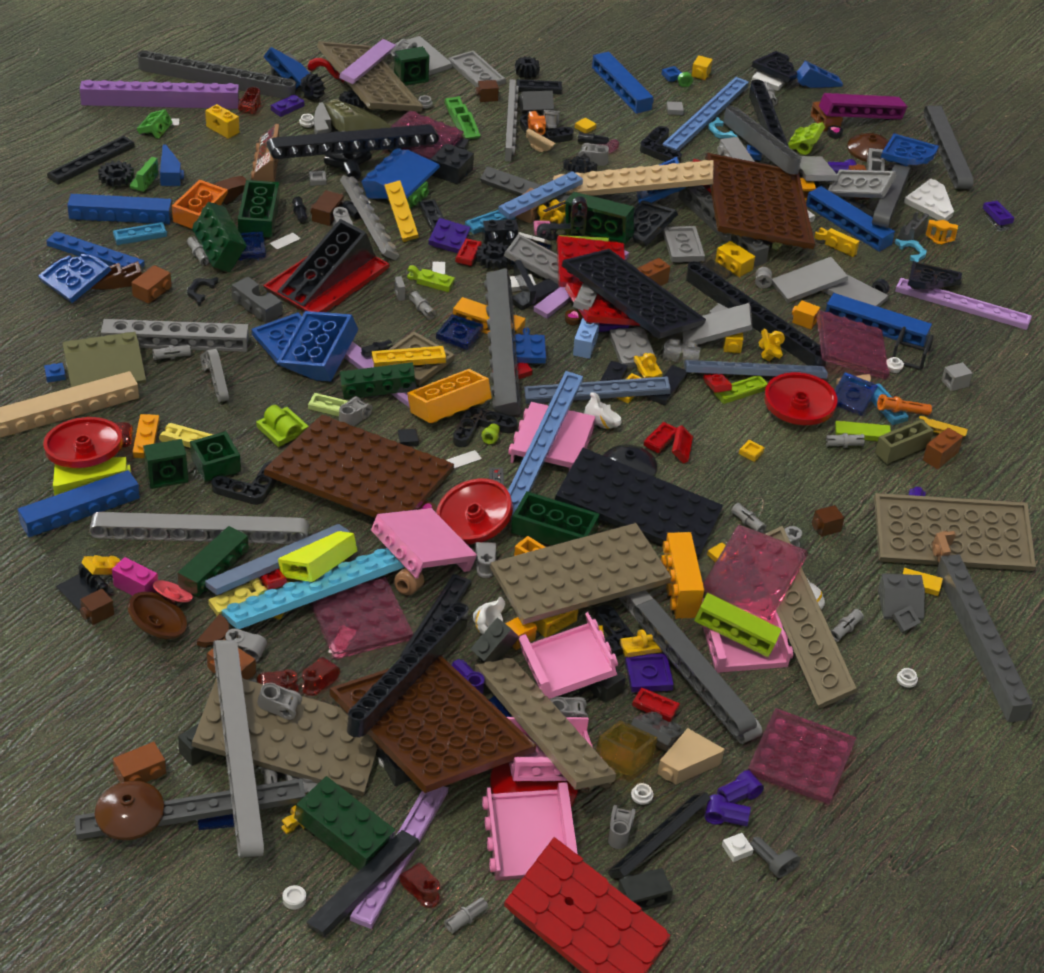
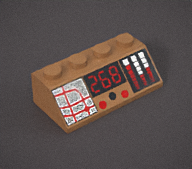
(264, 164)

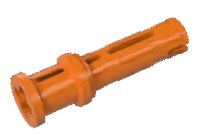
(897, 404)

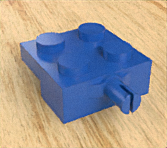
(530, 347)

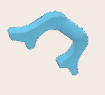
(712, 127)
(915, 244)

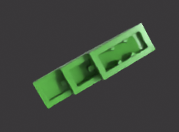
(462, 118)

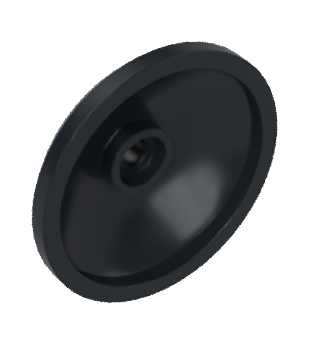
(634, 457)

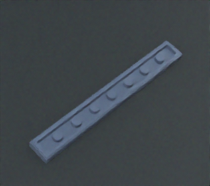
(751, 368)
(604, 389)
(262, 565)

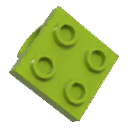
(805, 138)
(281, 425)

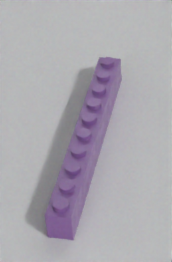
(159, 94)

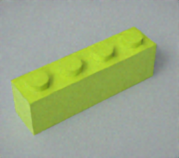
(737, 624)

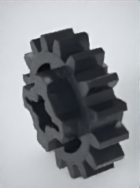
(579, 165)
(116, 173)
(493, 255)

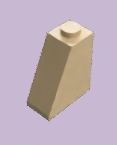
(689, 757)

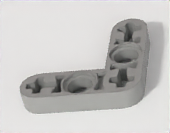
(211, 361)

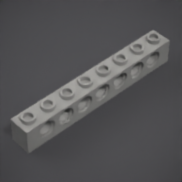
(195, 334)

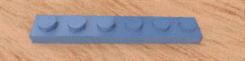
(540, 195)

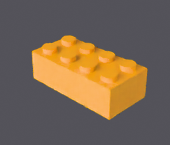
(449, 395)
(686, 581)

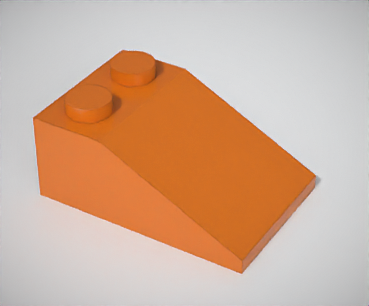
(189, 206)

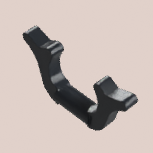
(197, 282)

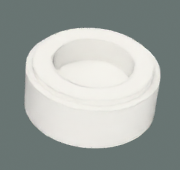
(294, 897)

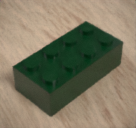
(259, 207)
(604, 218)
(219, 237)
(552, 520)
(343, 823)

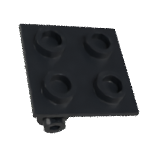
(82, 585)

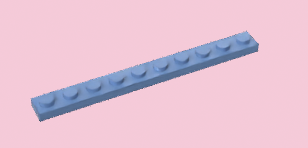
(706, 114)
(544, 437)

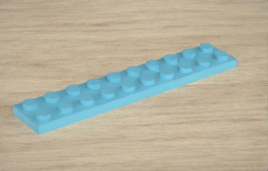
(303, 592)

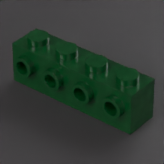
(378, 380)
(213, 560)

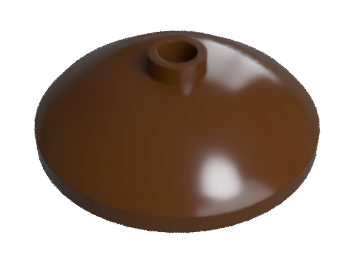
(859, 144)
(157, 615)
(131, 818)

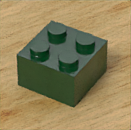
(412, 65)
(215, 456)
(165, 463)

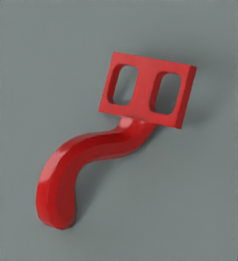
(317, 62)

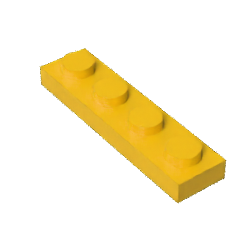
(401, 211)
(418, 356)

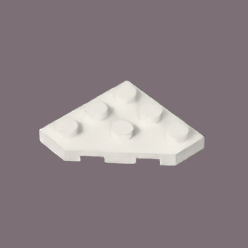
(931, 199)

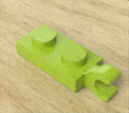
(431, 279)

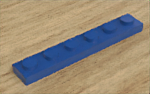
(77, 247)

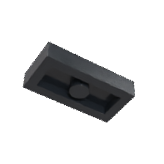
(614, 371)

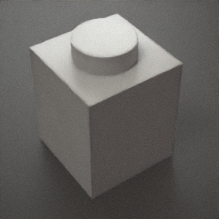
(956, 376)

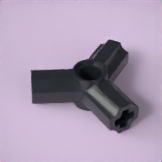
(348, 162)

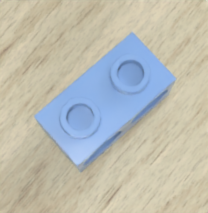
(585, 339)

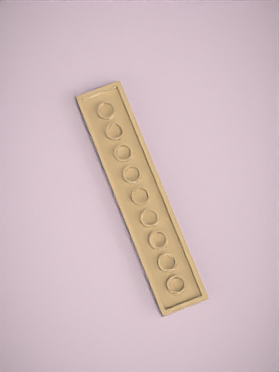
(645, 178)

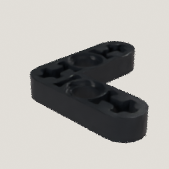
(555, 135)
(652, 145)
(570, 229)
(507, 425)
(252, 493)
(613, 620)

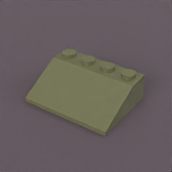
(352, 118)
(103, 357)

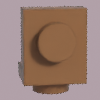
(941, 543)

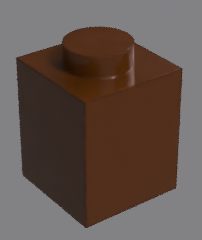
(487, 90)
(828, 521)
(96, 607)

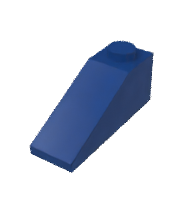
(286, 66)
(816, 77)
(170, 169)

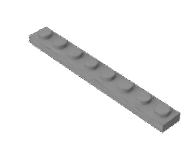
(511, 120)
(369, 217)

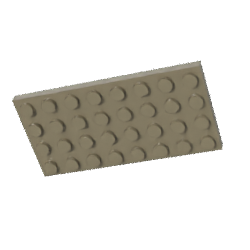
(379, 86)
(985, 530)
(579, 573)
(305, 747)

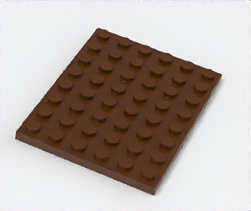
(759, 202)
(358, 468)
(440, 727)

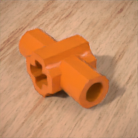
(536, 122)

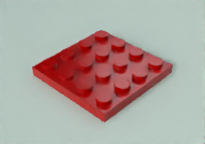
(572, 247)
(601, 310)

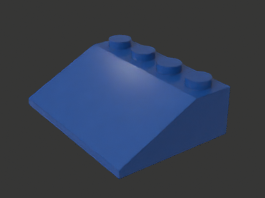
(402, 166)
(319, 344)

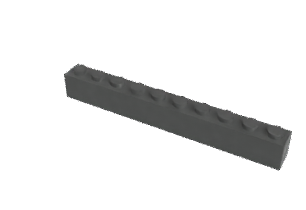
(502, 342)
(984, 639)

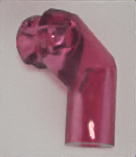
(612, 145)

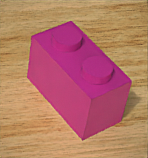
(133, 577)

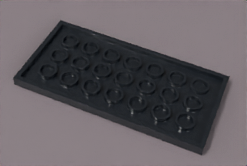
(633, 293)
(631, 497)

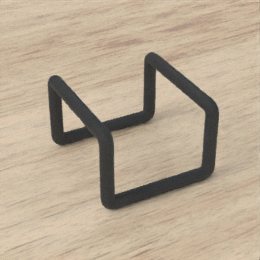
(925, 349)

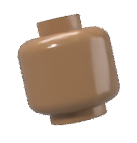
(407, 583)

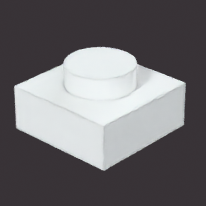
(737, 847)

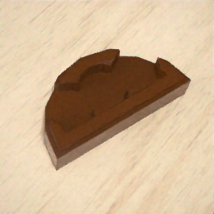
(215, 631)

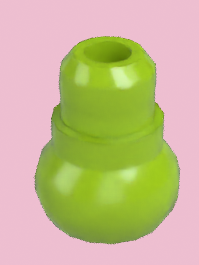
(490, 434)

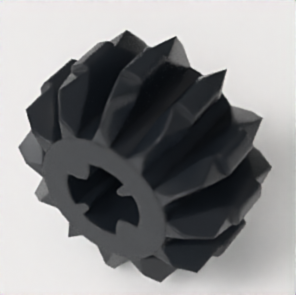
(527, 67)
(312, 86)
(351, 98)

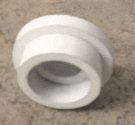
(306, 120)
(895, 365)
(907, 677)
(639, 790)

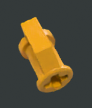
(944, 226)

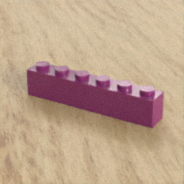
(862, 106)

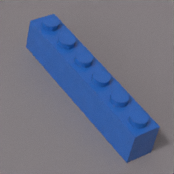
(622, 82)
(119, 208)
(849, 218)
(886, 320)
(78, 503)

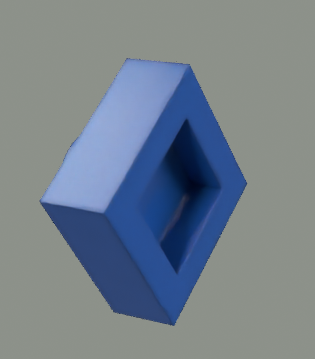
(671, 73)
(754, 153)
(54, 372)

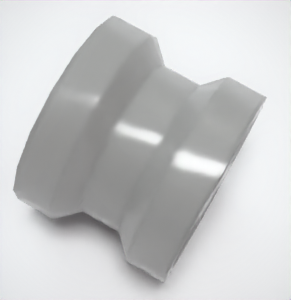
(762, 273)

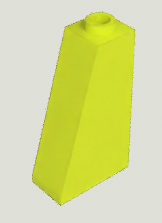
(71, 478)
(318, 557)

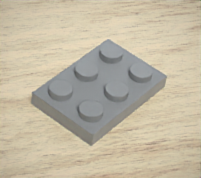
(683, 244)
(630, 343)

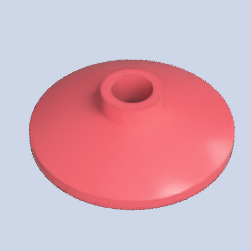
(172, 591)

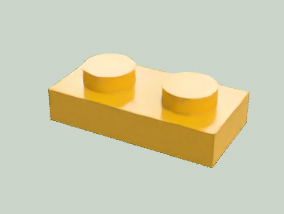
(100, 565)

